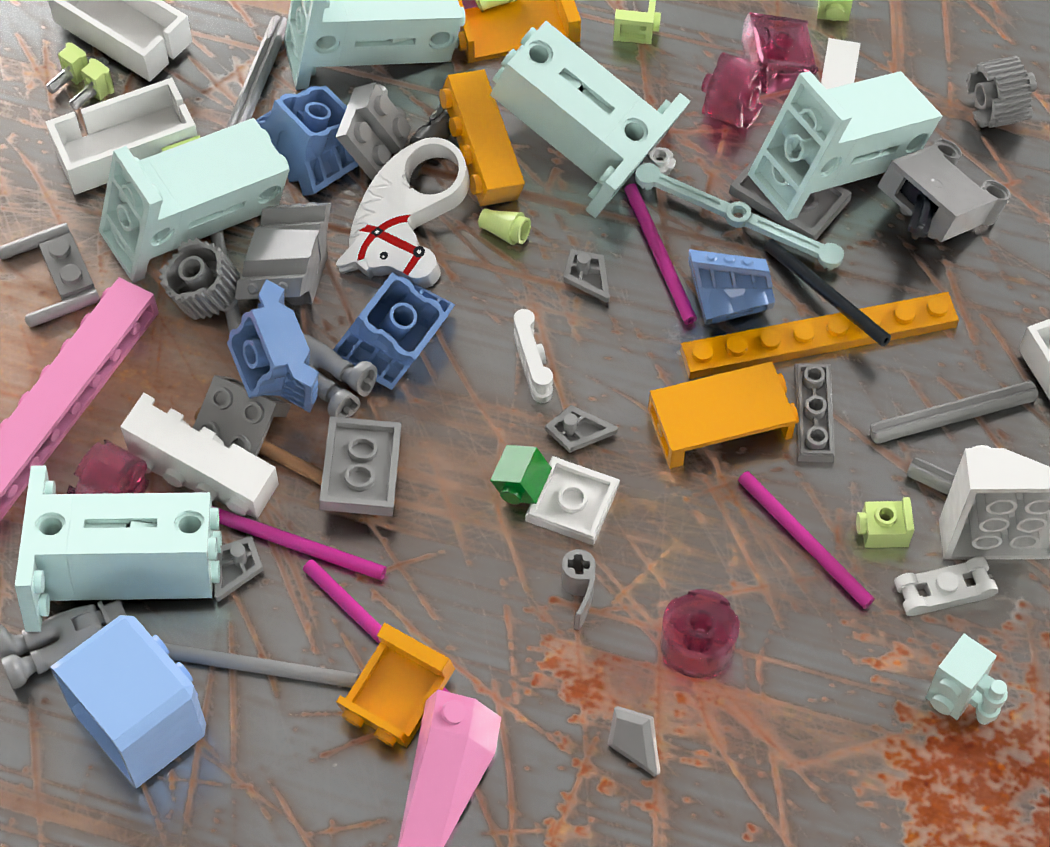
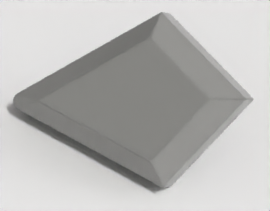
(587, 273)
(578, 429)
(237, 566)
(635, 738)

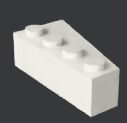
(198, 459)

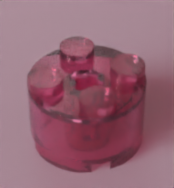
(735, 90)
(110, 471)
(703, 653)

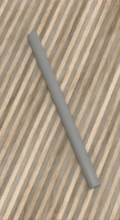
(262, 666)

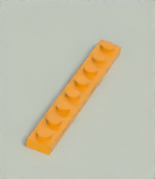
(815, 335)

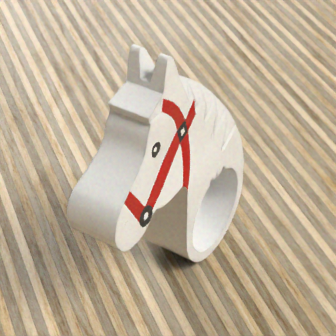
(390, 211)

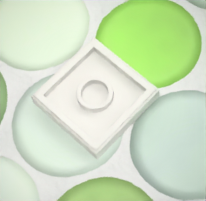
(573, 501)

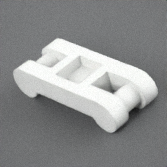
(532, 357)
(946, 587)

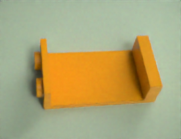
(502, 27)
(720, 410)

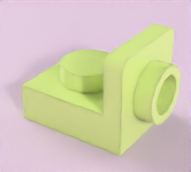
(636, 25)

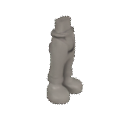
(359, 378)
(67, 628)

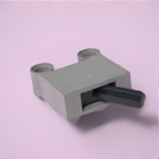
(939, 194)

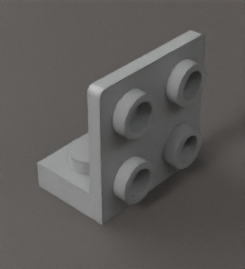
(236, 416)

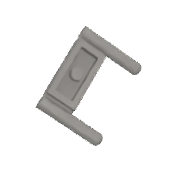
(65, 268)

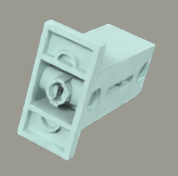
(369, 33)
(582, 109)
(839, 136)
(188, 192)
(113, 547)

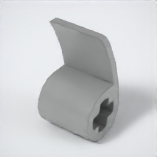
(579, 584)

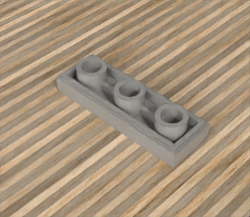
(814, 427)

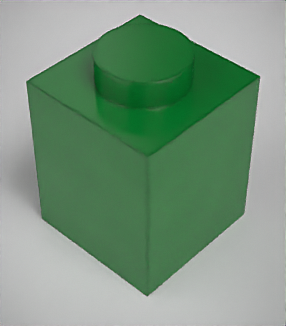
(521, 474)

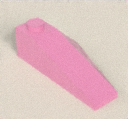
(450, 759)

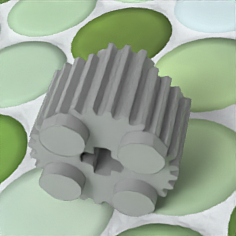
(1001, 92)
(200, 279)

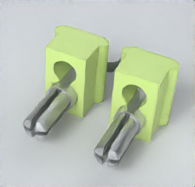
(76, 68)

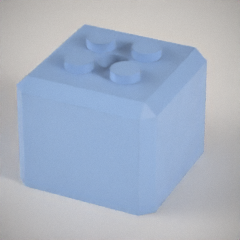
(131, 698)

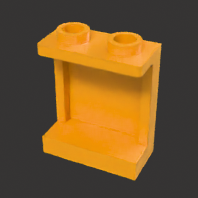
(395, 687)

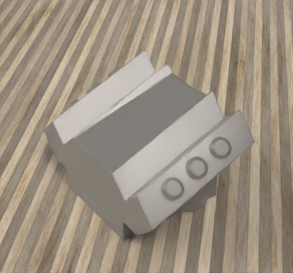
(288, 251)

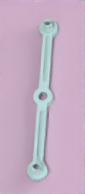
(828, 254)

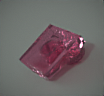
(778, 44)

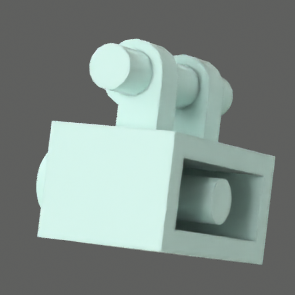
(965, 681)

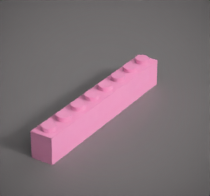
(71, 384)

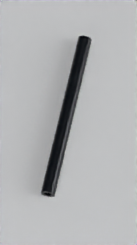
(827, 292)

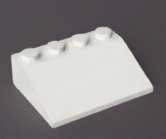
(997, 507)

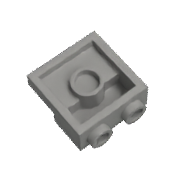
(372, 128)

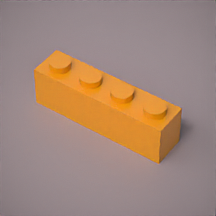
(481, 137)

